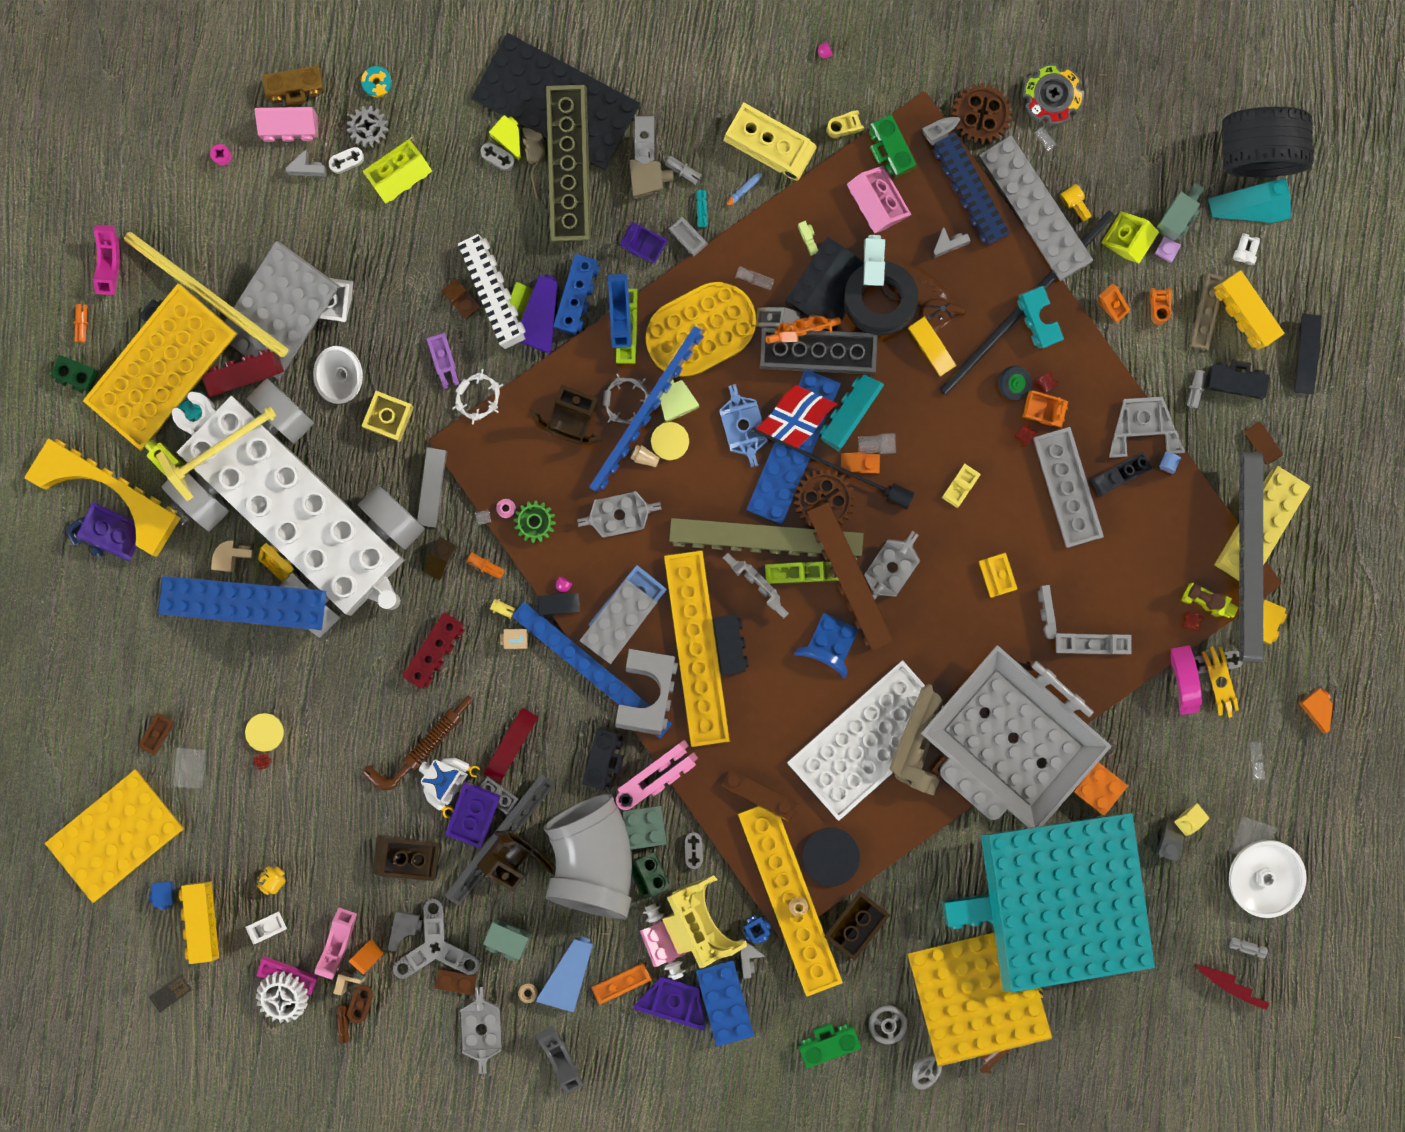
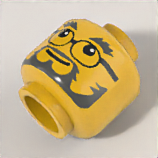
(271, 880)

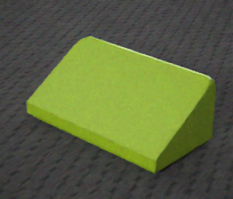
(520, 298)

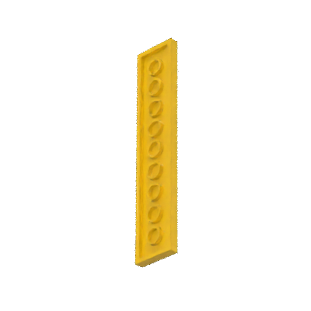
(696, 648)
(783, 883)

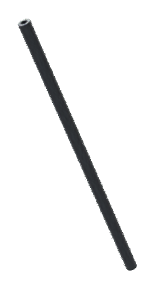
(1017, 313)

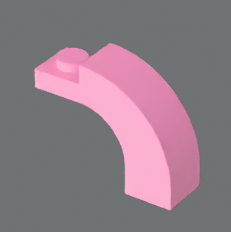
(336, 944)

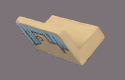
(343, 980)

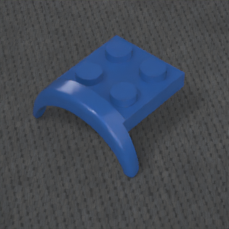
(830, 643)

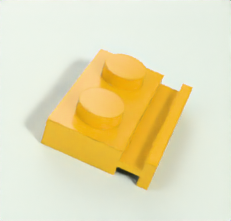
(997, 575)

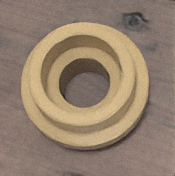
(521, 993)

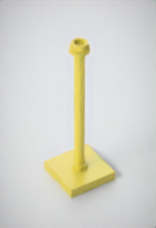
(177, 475)

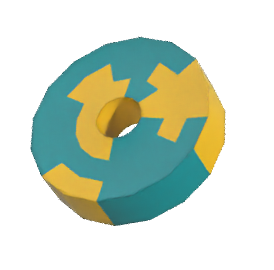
(376, 73)

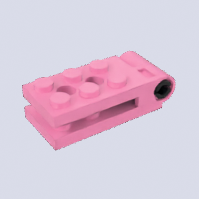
(638, 789)

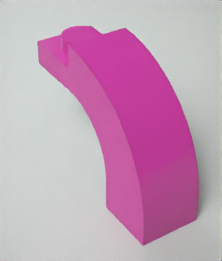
(108, 260)
(1187, 680)

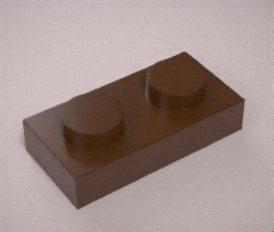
(156, 734)
(455, 982)

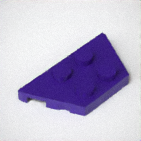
(673, 1002)

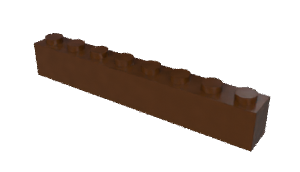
(849, 574)

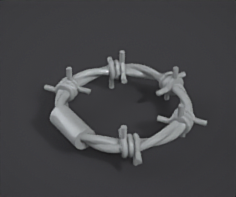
(607, 395)

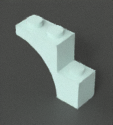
(874, 260)

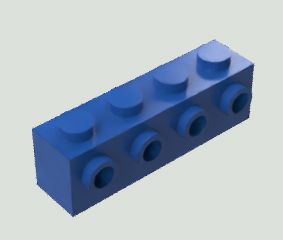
(575, 295)

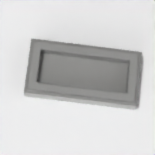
(687, 236)

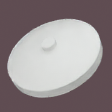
(1267, 878)

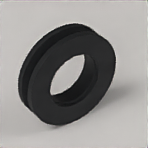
(882, 323)

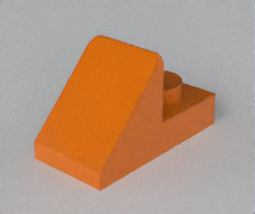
(1113, 303)
(860, 463)

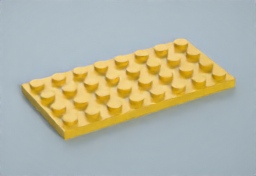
(160, 367)

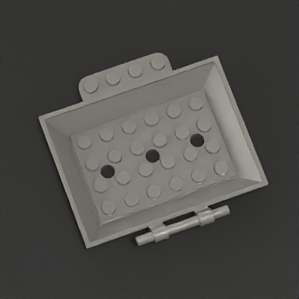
(1002, 773)

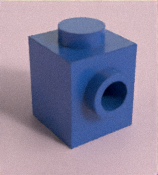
(162, 895)

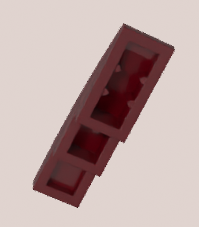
(1226, 982)

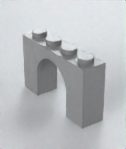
(652, 718)

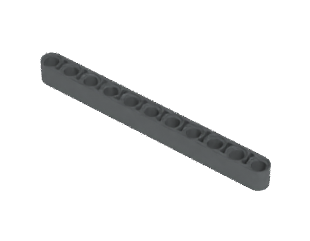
(1251, 557)

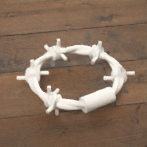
(462, 387)

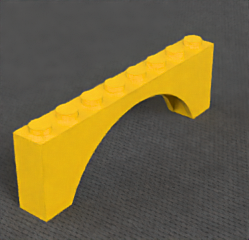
(152, 521)

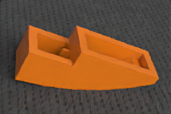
(367, 956)

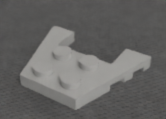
(1144, 418)

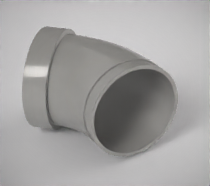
(591, 858)

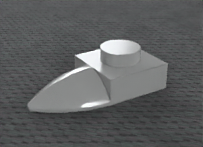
(939, 129)

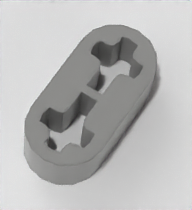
(499, 153)
(688, 850)

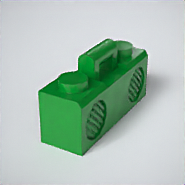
(897, 153)
(830, 1047)

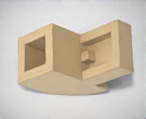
(225, 554)

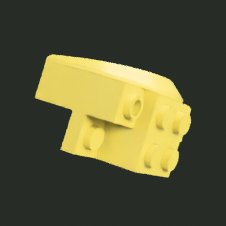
(693, 928)

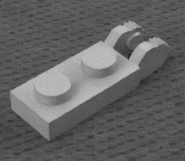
(1047, 612)

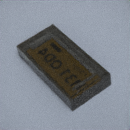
(170, 993)

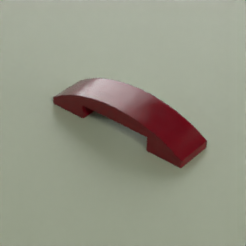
(510, 745)

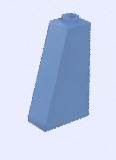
(566, 981)

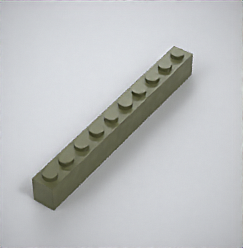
(753, 537)

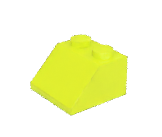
(1130, 237)

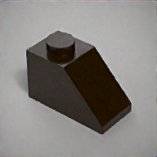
(440, 558)

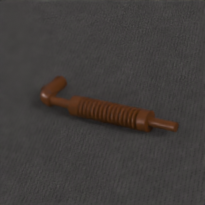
(422, 750)

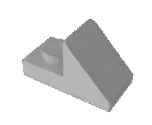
(301, 168)
(944, 245)
(746, 953)

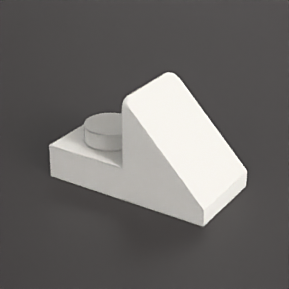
(266, 928)

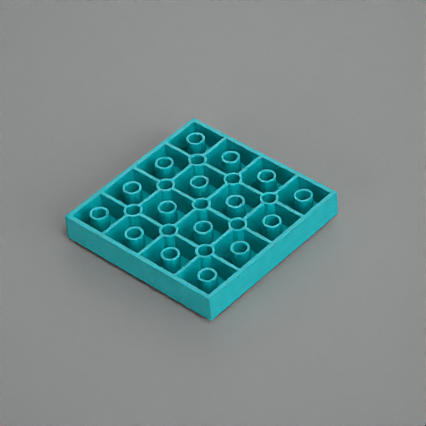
(1067, 902)

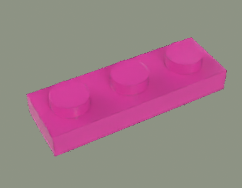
(269, 966)

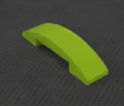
(628, 354)

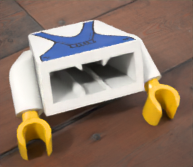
(443, 780)

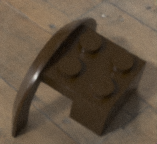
(570, 417)
(507, 856)

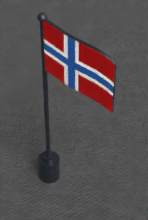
(795, 422)

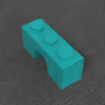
(1031, 303)

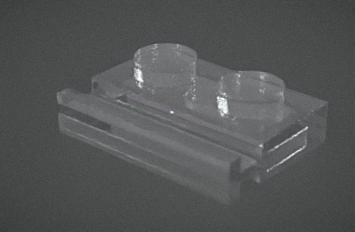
(189, 768)

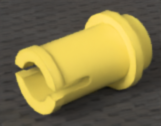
(502, 608)

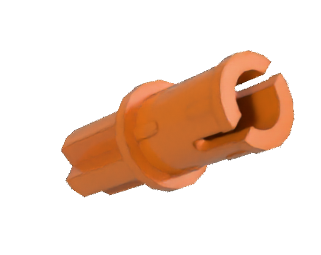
(80, 323)
(485, 565)

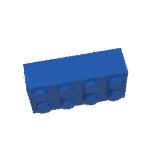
(724, 1002)

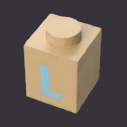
(514, 639)

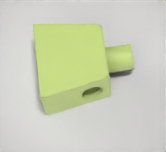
(677, 401)

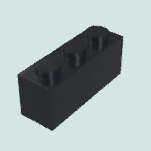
(730, 644)

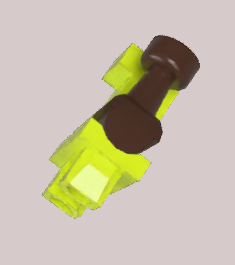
(1210, 602)

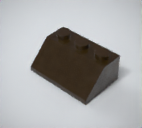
(857, 925)

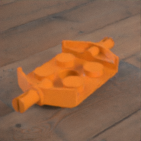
(790, 331)

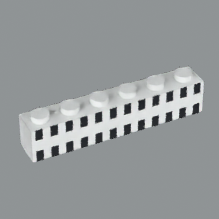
(491, 291)

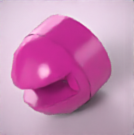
(824, 50)
(563, 584)

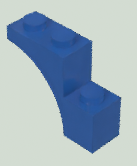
(619, 310)

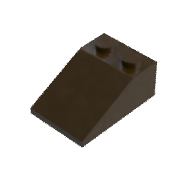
(405, 858)

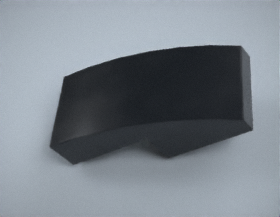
(558, 604)

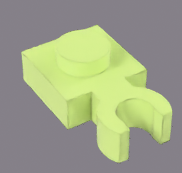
(807, 235)

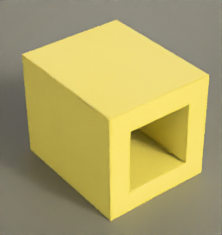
(1191, 820)

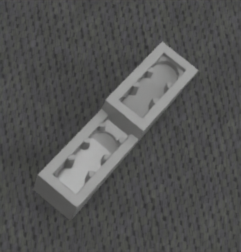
(431, 487)

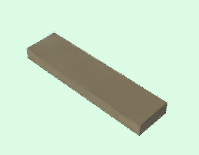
(1206, 313)

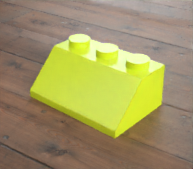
(397, 171)

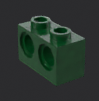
(75, 371)
(644, 878)

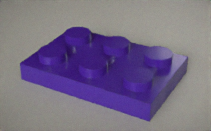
(109, 531)
(473, 815)

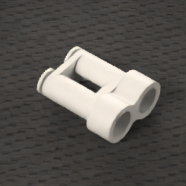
(1242, 255)

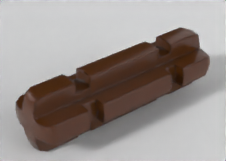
(342, 1024)

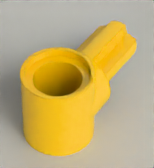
(1073, 198)

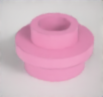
(508, 514)

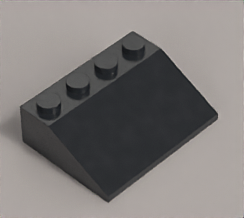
(824, 282)

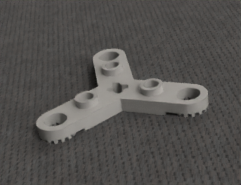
(434, 933)

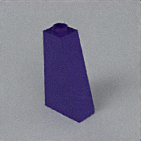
(540, 315)

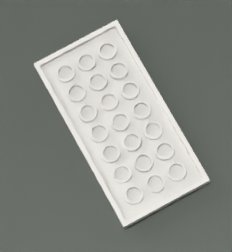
(860, 744)

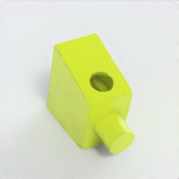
(155, 448)

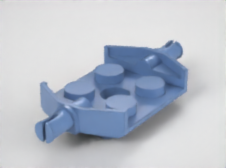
(742, 440)

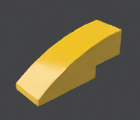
(931, 346)

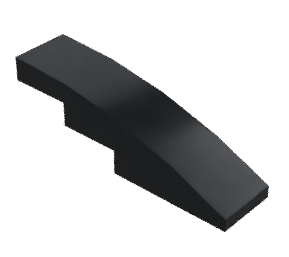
(1308, 353)

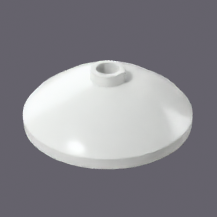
(330, 374)

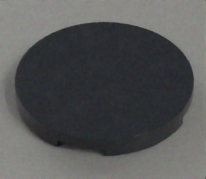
(830, 857)

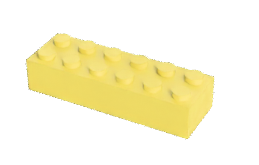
(1280, 501)

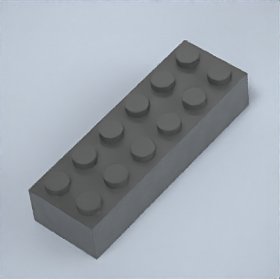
(821, 352)

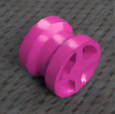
(223, 158)

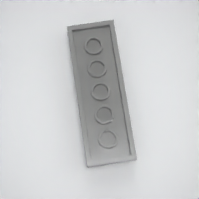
(1068, 487)

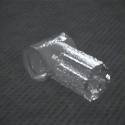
(878, 444)

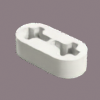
(343, 156)

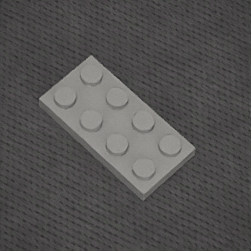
(618, 621)

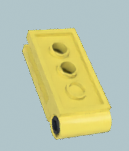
(785, 153)

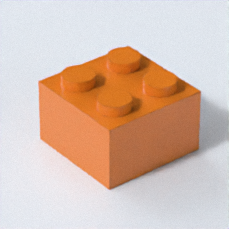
(1100, 789)

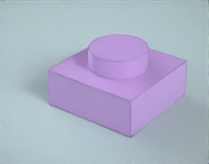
(1167, 249)

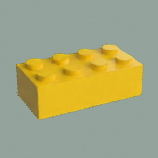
(1248, 310)
(199, 922)

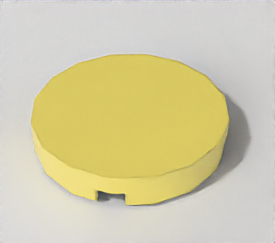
(670, 441)
(264, 732)

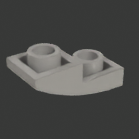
(507, 800)

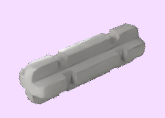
(1248, 947)

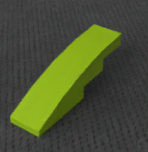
(799, 572)

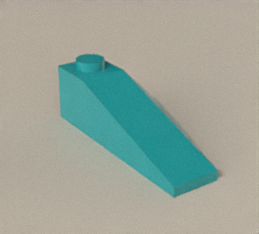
(1261, 203)

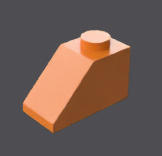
(1318, 708)

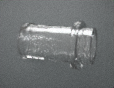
(1045, 138)
(185, 518)

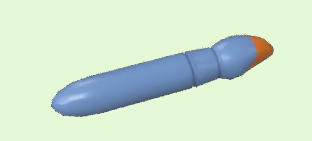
(747, 186)

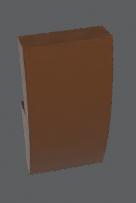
(1263, 442)

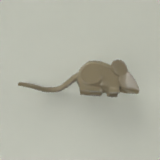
(534, 151)

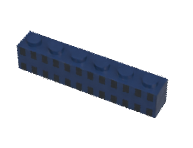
(971, 190)

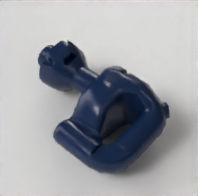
(95, 551)

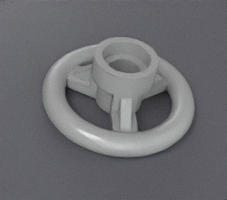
(898, 1014)
(923, 1068)

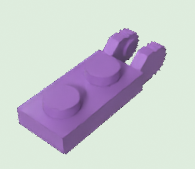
(442, 358)

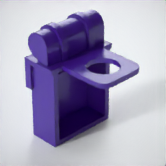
(643, 243)

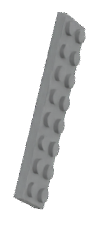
(1036, 208)

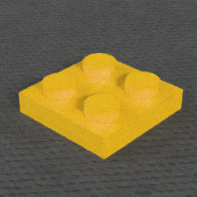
(271, 559)

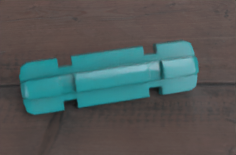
(701, 195)

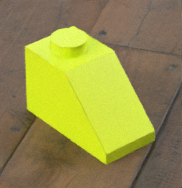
(507, 135)

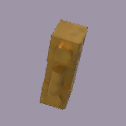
(292, 82)

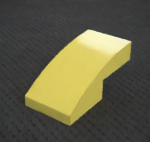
(961, 485)

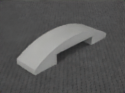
(1093, 644)

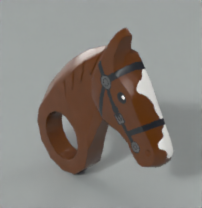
(932, 298)

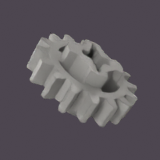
(375, 125)

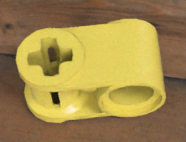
(848, 123)

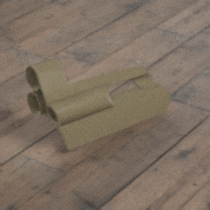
(913, 746)

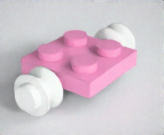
(660, 944)

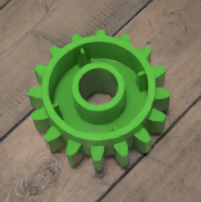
(524, 521)

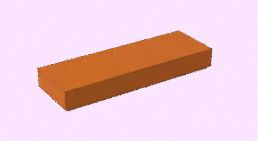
(621, 983)

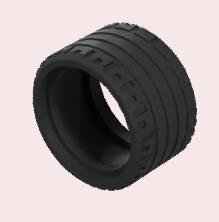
(1267, 142)

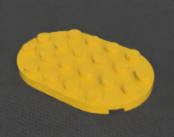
(714, 307)

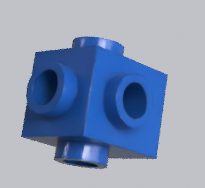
(760, 936)

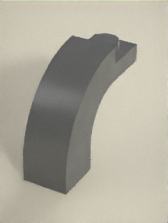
(560, 1059)

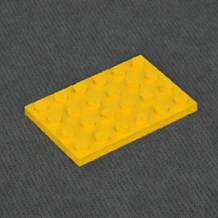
(114, 836)

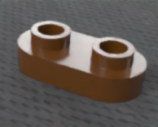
(360, 1003)

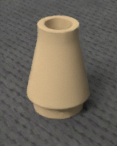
(644, 456)
(798, 900)

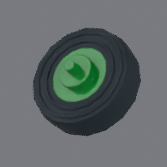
(1014, 382)

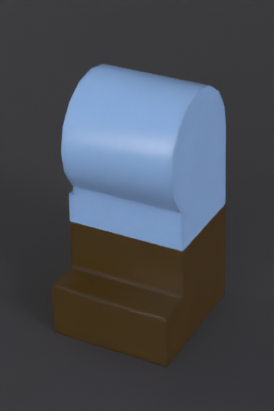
(1166, 463)

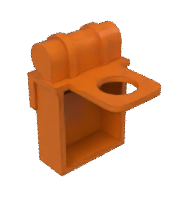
(1045, 409)

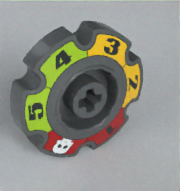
(1067, 95)

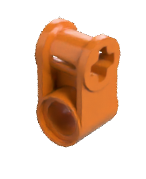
(1160, 301)

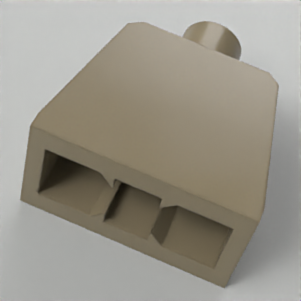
(648, 178)

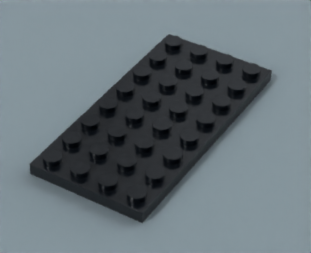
(517, 88)

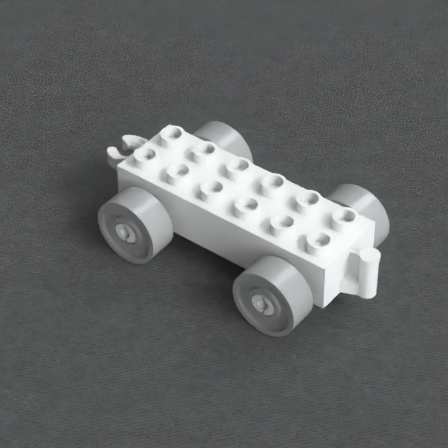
(292, 503)

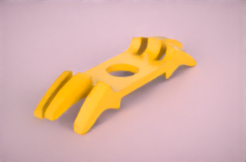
(1220, 670)

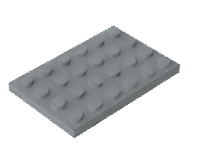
(283, 301)

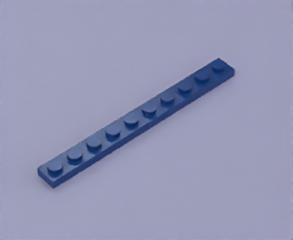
(652, 402)
(579, 659)

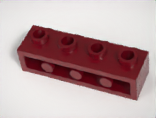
(242, 373)
(433, 651)

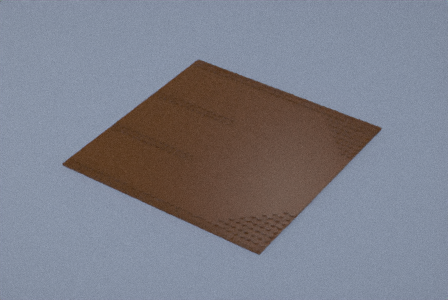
(942, 621)

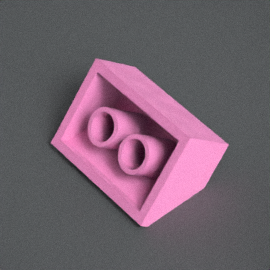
(287, 123)
(878, 199)

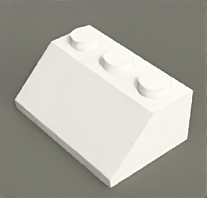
(340, 303)

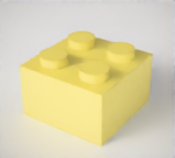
(387, 416)

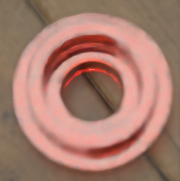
(262, 761)

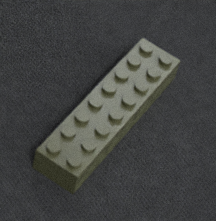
(568, 163)

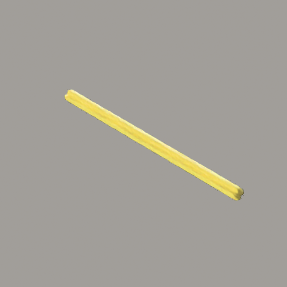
(206, 294)

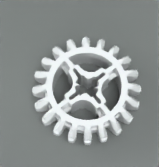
(275, 1001)

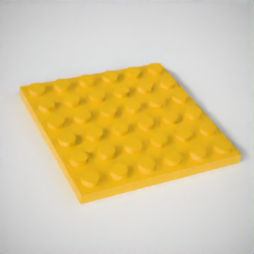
(966, 1002)

